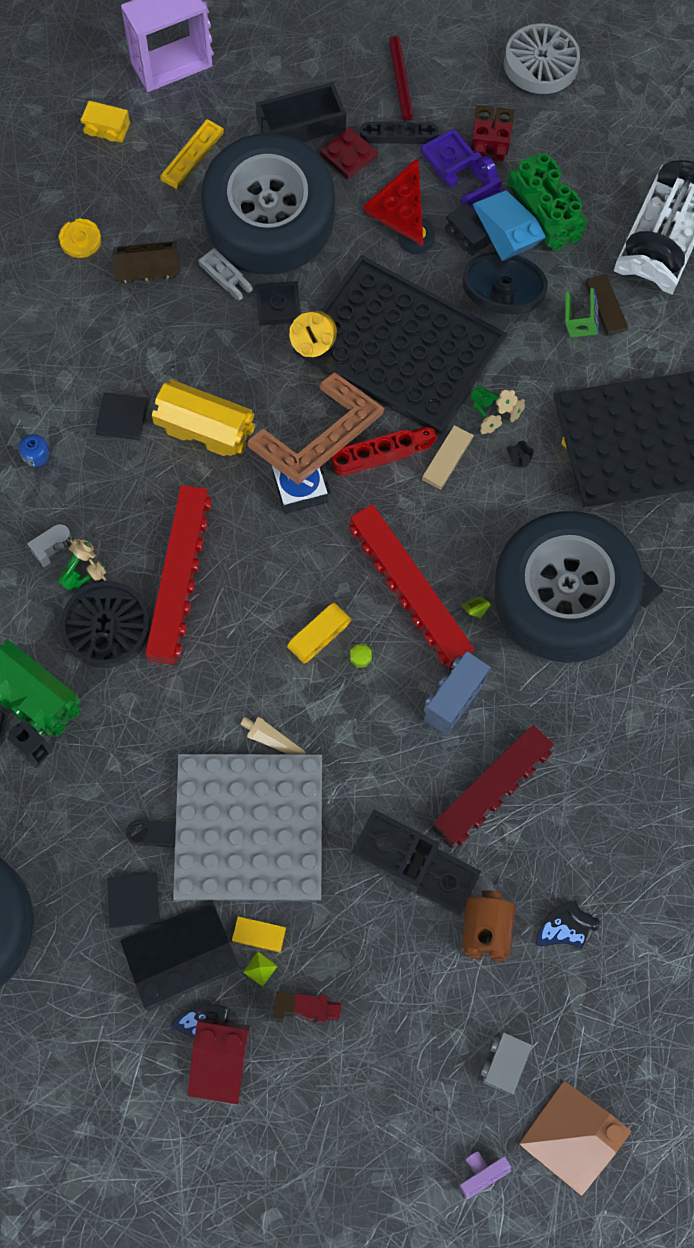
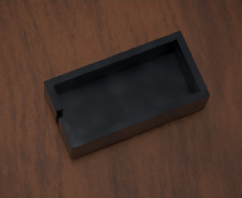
(303, 113)

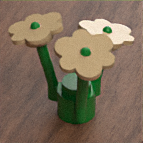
(506, 403)

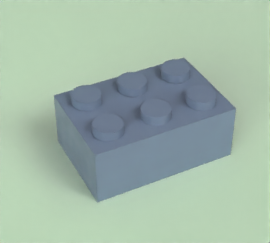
(455, 692)

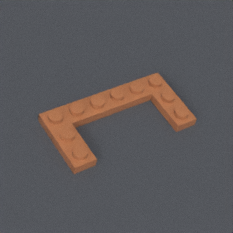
(299, 466)

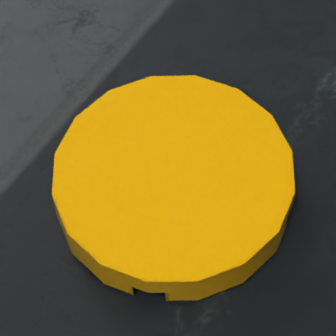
(80, 238)

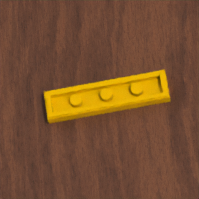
(192, 154)

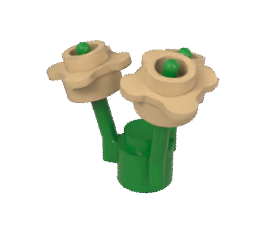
(70, 577)

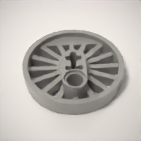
(549, 58)

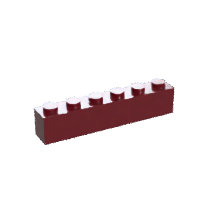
(492, 786)

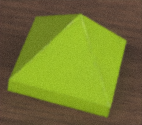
(476, 606)
(260, 969)

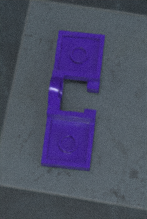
(451, 154)

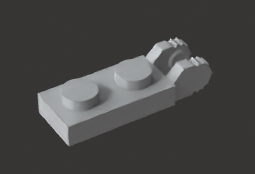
(224, 273)

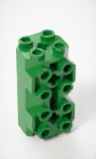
(548, 200)
(35, 692)

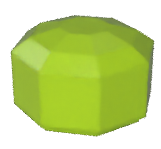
(360, 655)

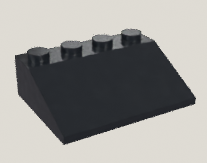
(179, 955)

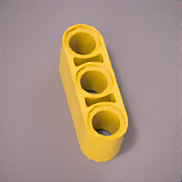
(319, 633)

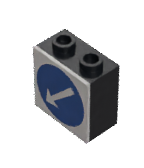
(307, 494)

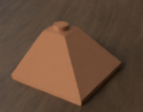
(574, 1138)

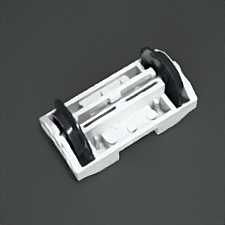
(656, 248)

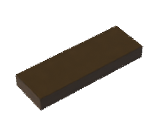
(608, 306)

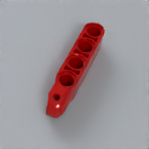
(376, 457)

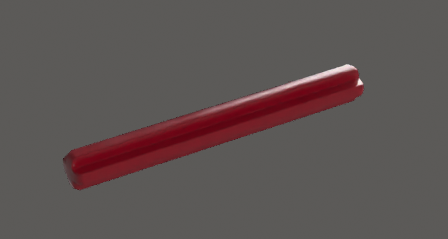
(401, 78)

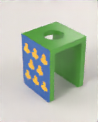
(592, 322)

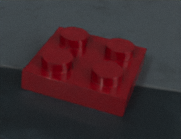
(348, 153)

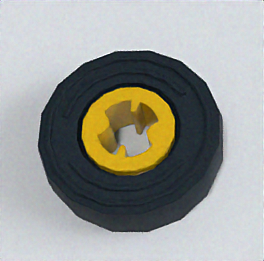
(428, 239)

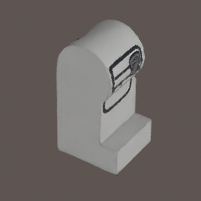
(50, 543)

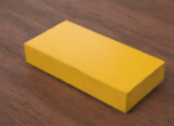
(259, 934)

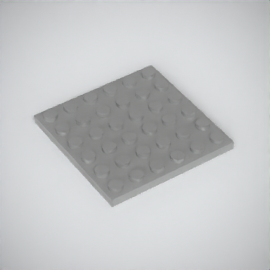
(248, 828)

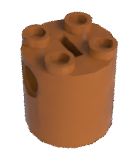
(484, 918)

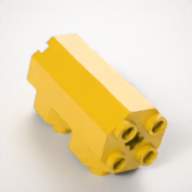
(203, 417)

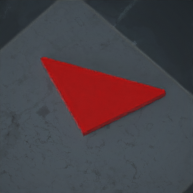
(400, 204)

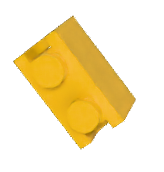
(105, 121)

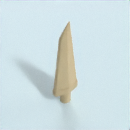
(269, 736)

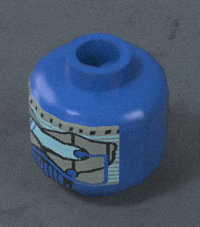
(34, 450)

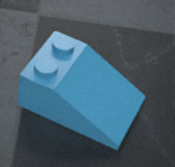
(509, 224)

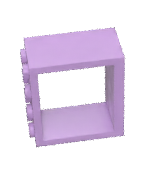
(175, 59)

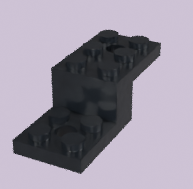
(416, 862)

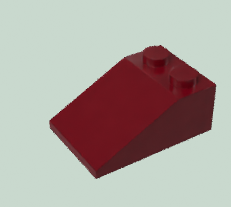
(218, 1060)

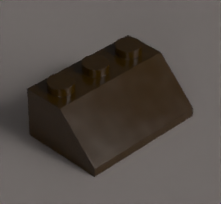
(146, 261)

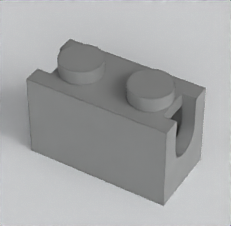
(506, 1063)

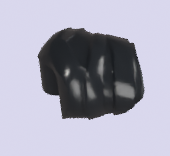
(520, 454)

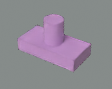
(483, 1174)

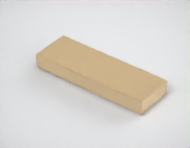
(447, 457)

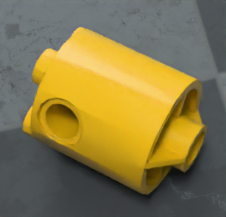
(313, 333)

